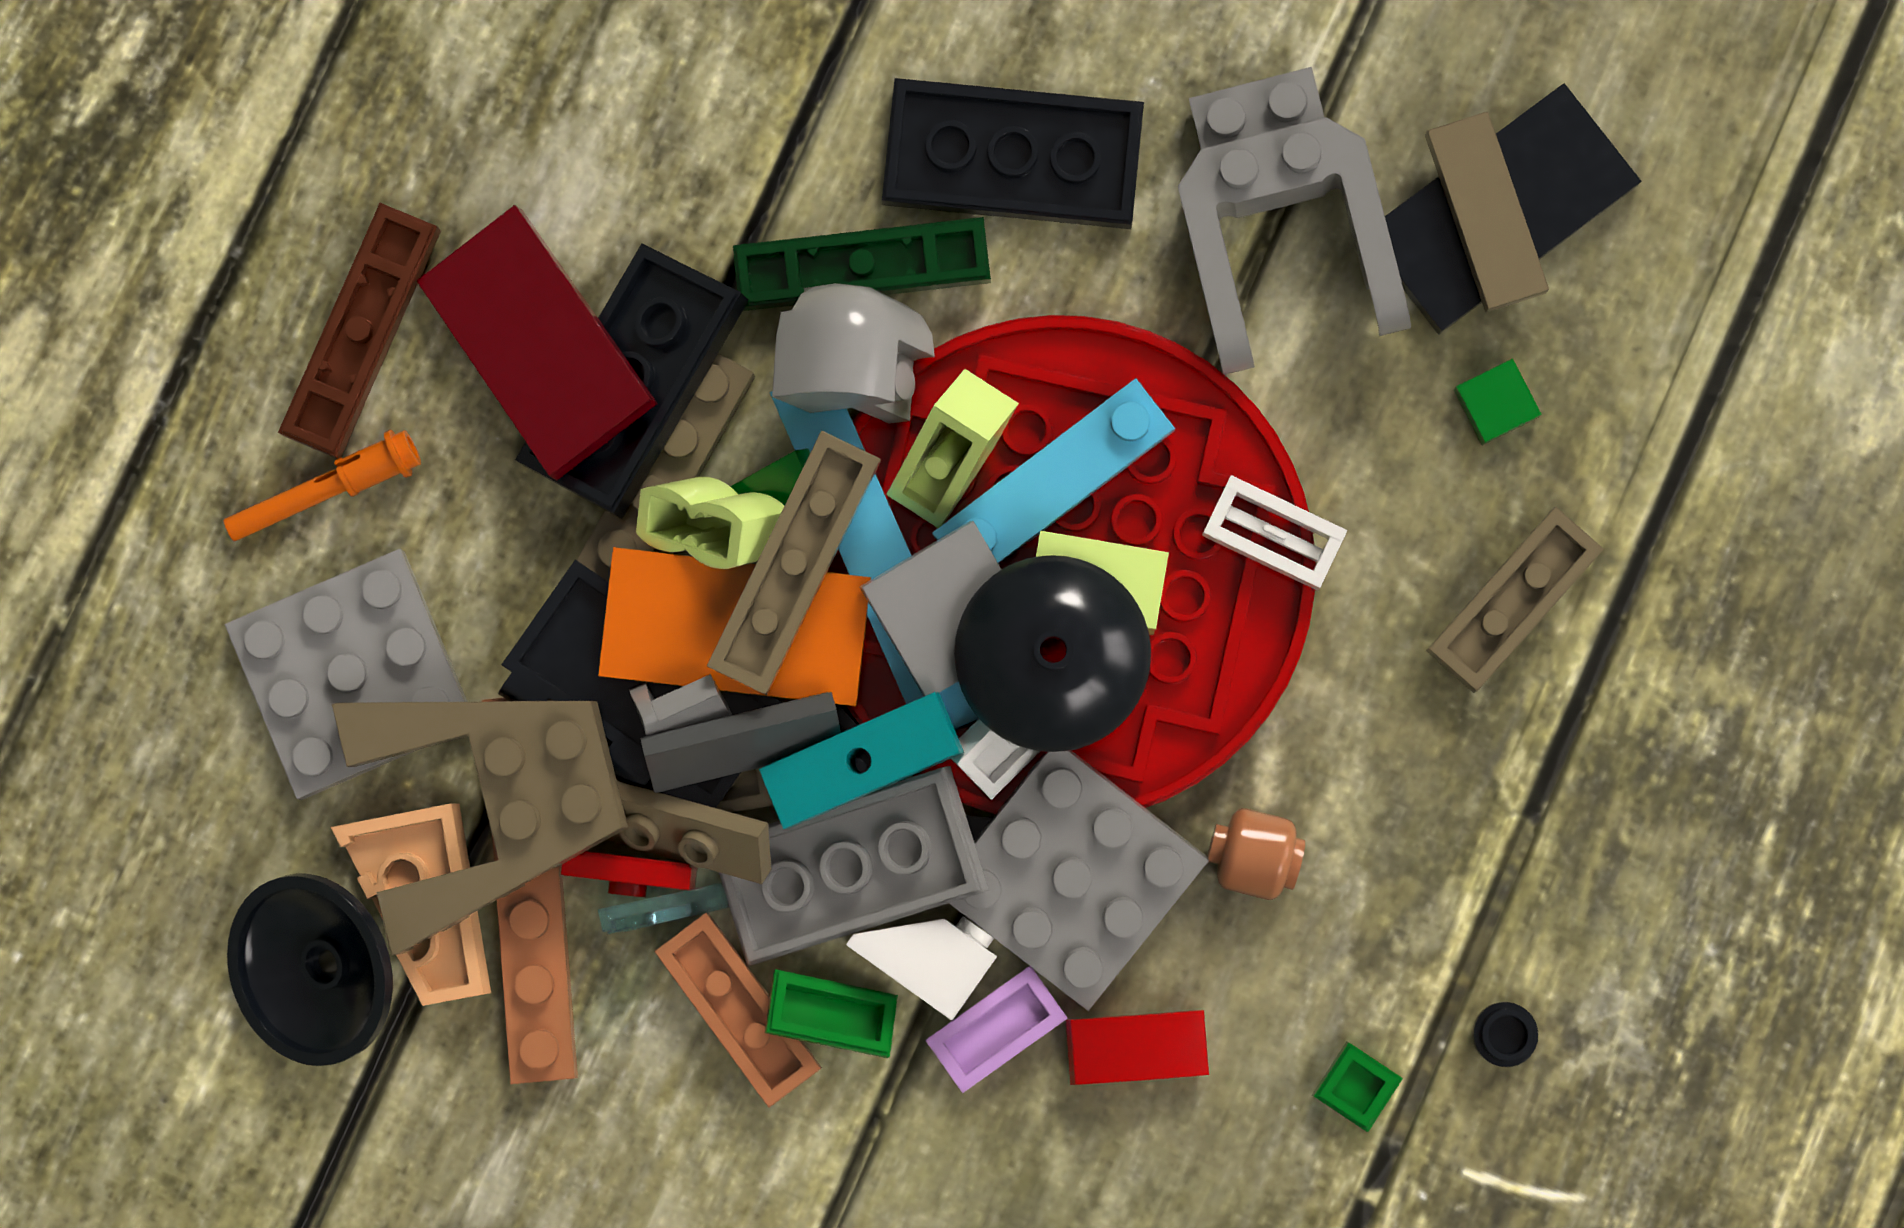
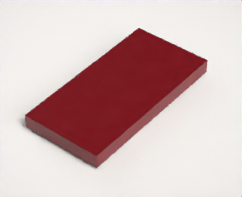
(536, 342)

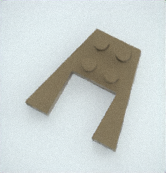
(542, 785)

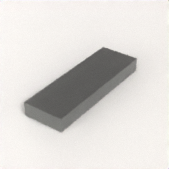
(738, 741)

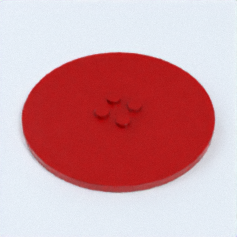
(1223, 622)

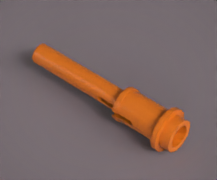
(353, 474)

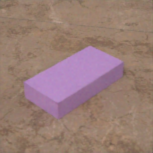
(996, 1029)

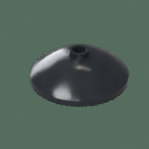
(1041, 701)
(310, 969)

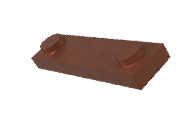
(359, 331)

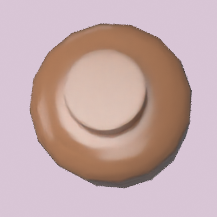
(1256, 854)

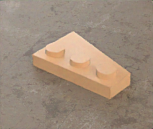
(412, 849)

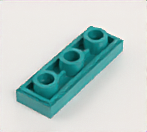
(827, 775)

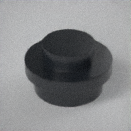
(1505, 1034)

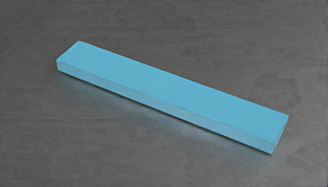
(870, 543)

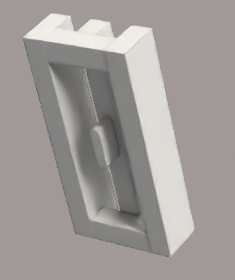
(1262, 555)

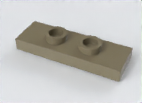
(694, 833)

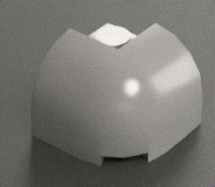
(849, 351)

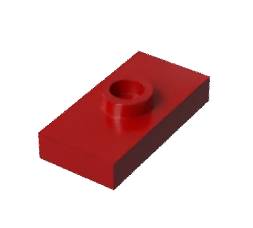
(631, 874)

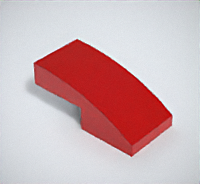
(1137, 1047)

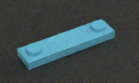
(1065, 471)

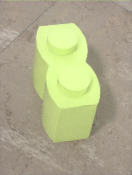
(707, 521)

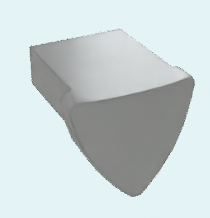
(680, 708)

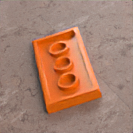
(673, 609)

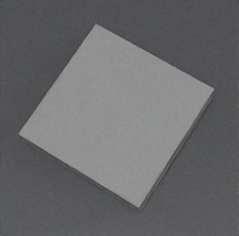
(925, 599)

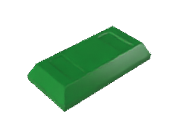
(831, 1013)

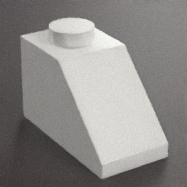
(931, 959)

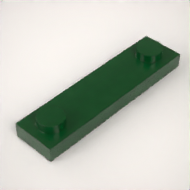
(883, 259)

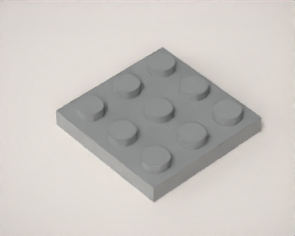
(340, 643)
(1077, 875)

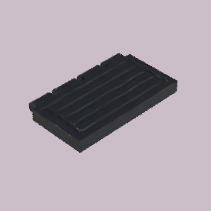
(561, 662)

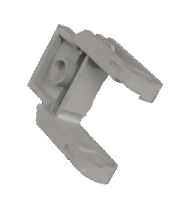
(1270, 150)

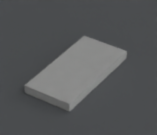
(859, 868)

